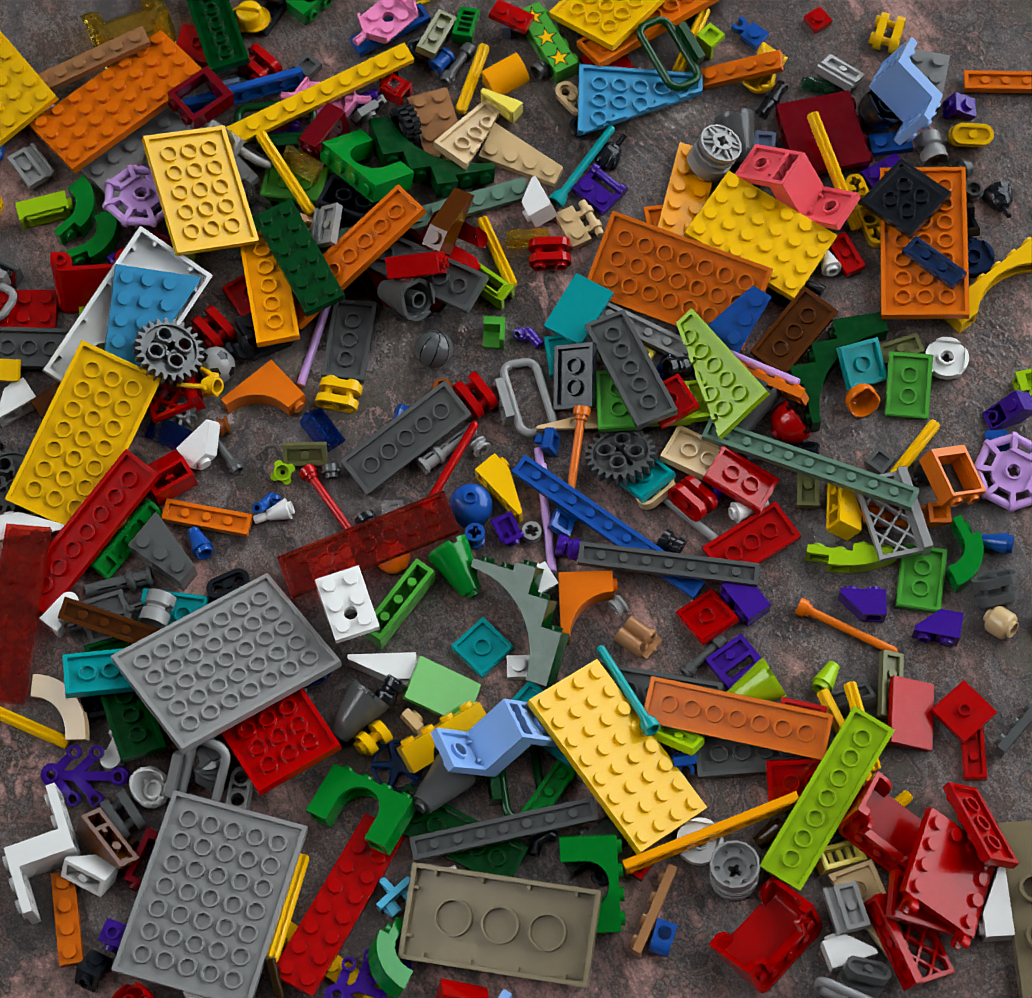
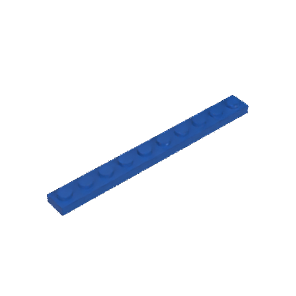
(593, 515)

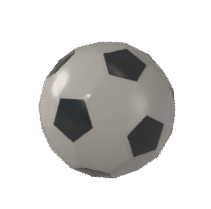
(218, 361)

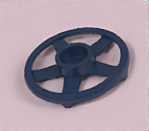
(394, 765)

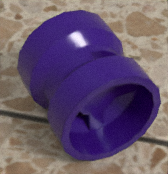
(572, 550)

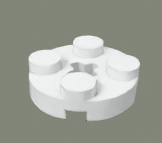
(956, 352)
(699, 855)

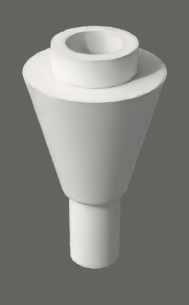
(830, 265)
(280, 511)
(740, 512)

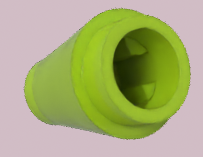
(826, 677)

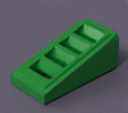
(462, 37)

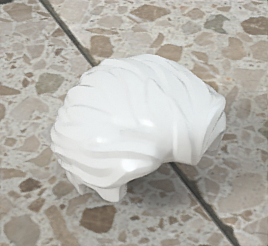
(148, 786)

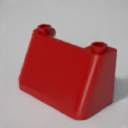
(76, 283)
(881, 825)
(770, 936)

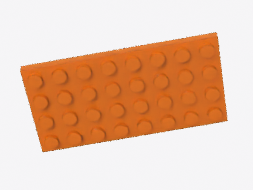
(114, 103)
(670, 273)
(908, 288)

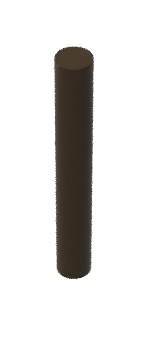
(275, 977)

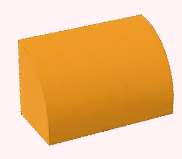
(506, 75)

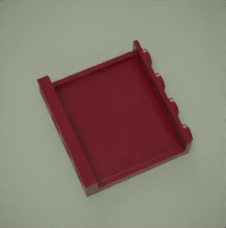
(840, 124)

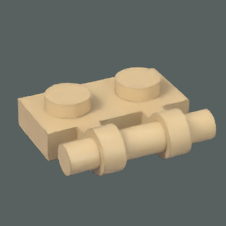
(573, 228)

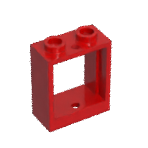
(416, 265)

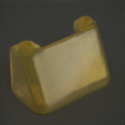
(153, 17)

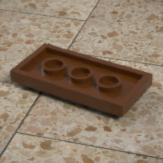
(794, 331)

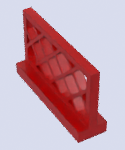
(193, 396)
(896, 946)

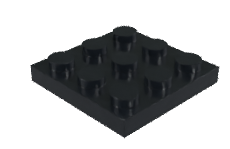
(905, 198)

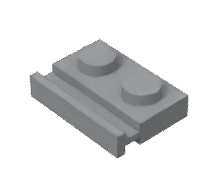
(839, 73)
(368, 111)
(31, 166)
(326, 225)
(846, 908)

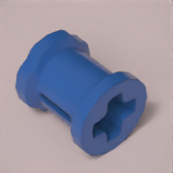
(441, 60)
(480, 538)

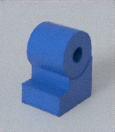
(663, 937)

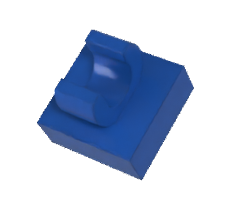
(549, 441)
(682, 759)

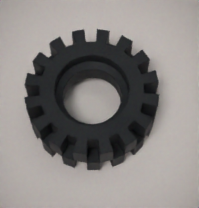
(406, 121)

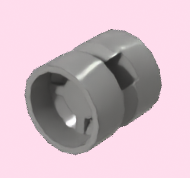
(930, 148)
(158, 605)

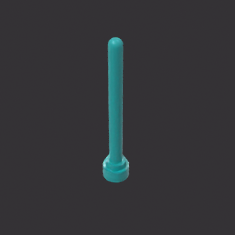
(560, 196)
(649, 724)

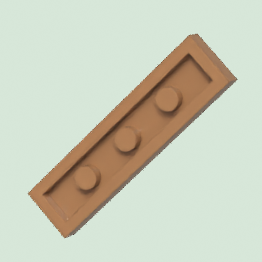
(649, 919)

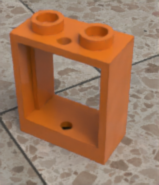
(965, 470)

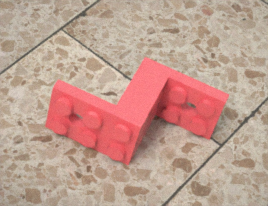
(797, 185)

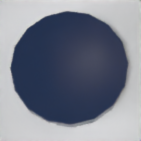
(980, 257)

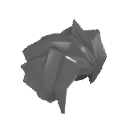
(208, 764)

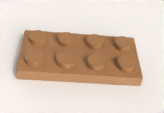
(435, 117)

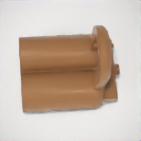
(638, 638)

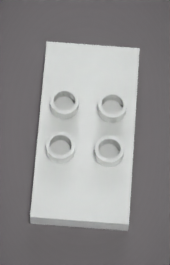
(142, 251)

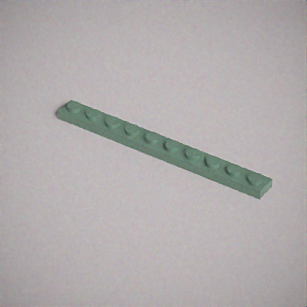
(484, 200)
(815, 466)

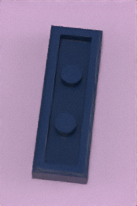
(934, 262)

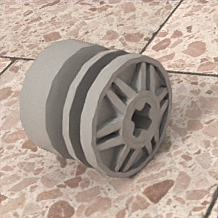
(714, 152)
(731, 858)

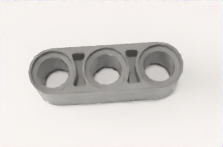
(239, 790)

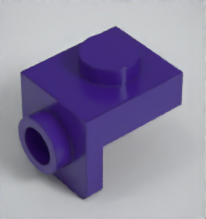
(959, 105)
(507, 529)
(112, 935)

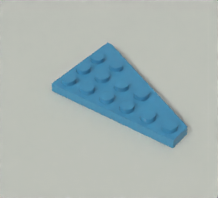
(620, 93)
(142, 297)

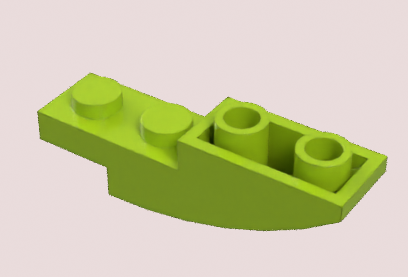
(841, 560)

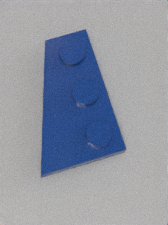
(739, 319)

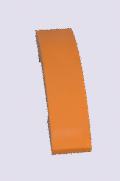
(932, 512)

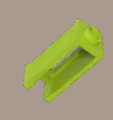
(44, 209)
(496, 297)

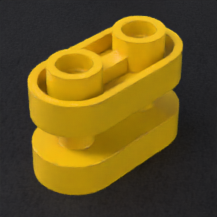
(882, 23)
(970, 135)
(339, 394)
(366, 743)

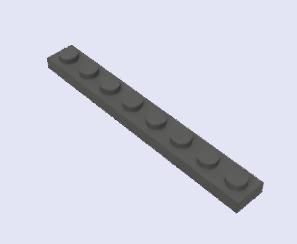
(668, 564)
(503, 829)

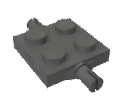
(112, 602)

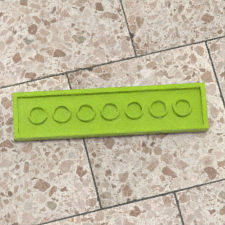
(826, 798)

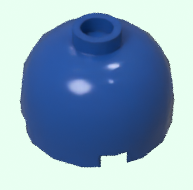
(471, 504)

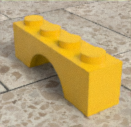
(419, 751)

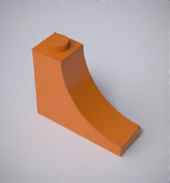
(266, 386)
(581, 591)

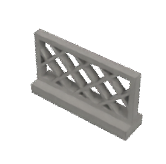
(914, 518)

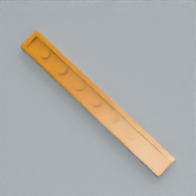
(710, 833)

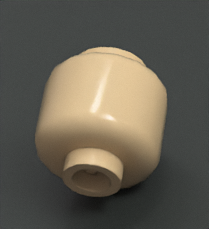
(1000, 622)

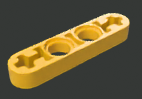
(862, 212)

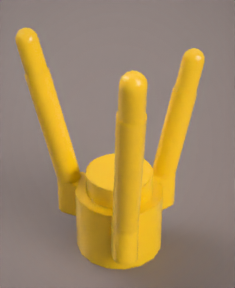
(210, 385)

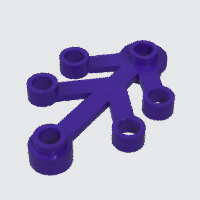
(80, 775)
(362, 984)

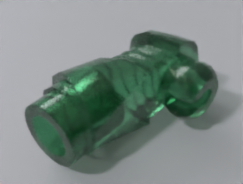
(817, 85)

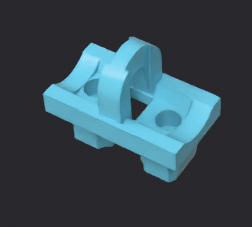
(388, 902)

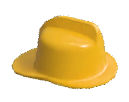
(251, 16)

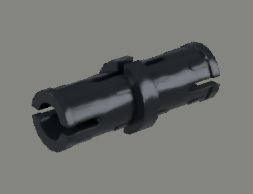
(771, 99)

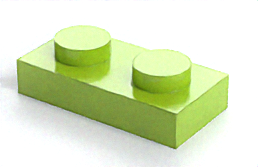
(681, 740)

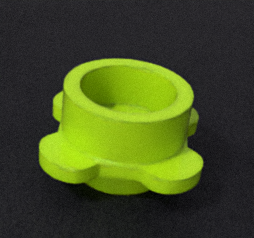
(276, 474)

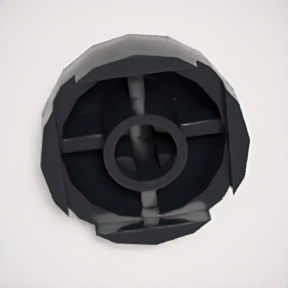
(875, 113)

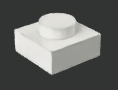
(517, 667)

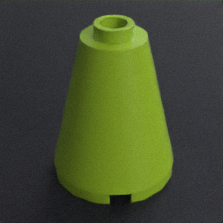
(759, 683)

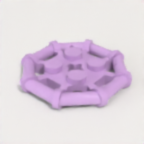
(129, 197)
(999, 471)

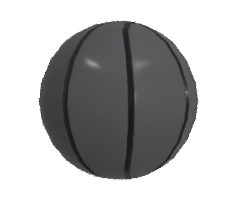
(434, 348)

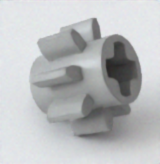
(188, 417)

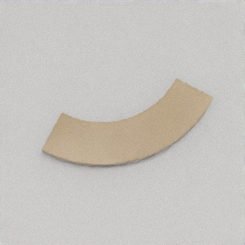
(71, 709)

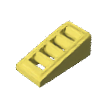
(509, 108)
(827, 864)

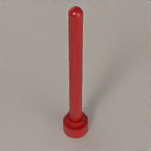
(454, 458)
(309, 474)

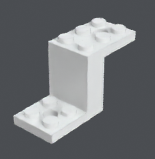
(344, 595)
(40, 854)

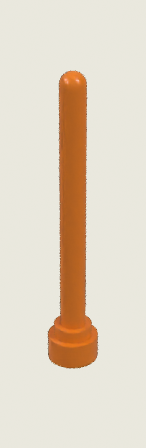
(581, 415)
(806, 609)

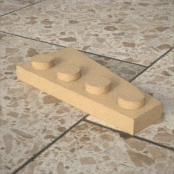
(467, 135)
(519, 157)
(868, 884)

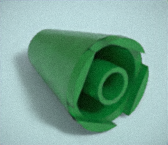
(454, 564)

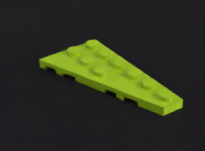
(722, 377)

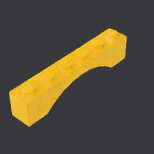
(1016, 263)

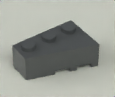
(160, 550)

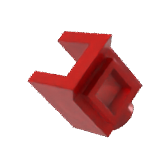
(394, 88)

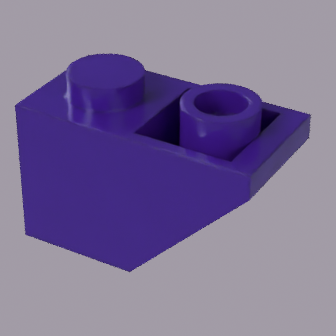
(1009, 410)
(746, 601)
(865, 604)
(940, 627)

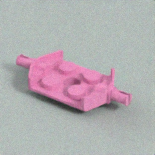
(376, 29)
(346, 103)

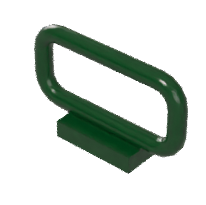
(686, 44)
(279, 140)
(498, 785)

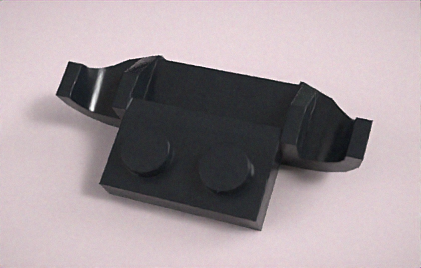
(247, 347)

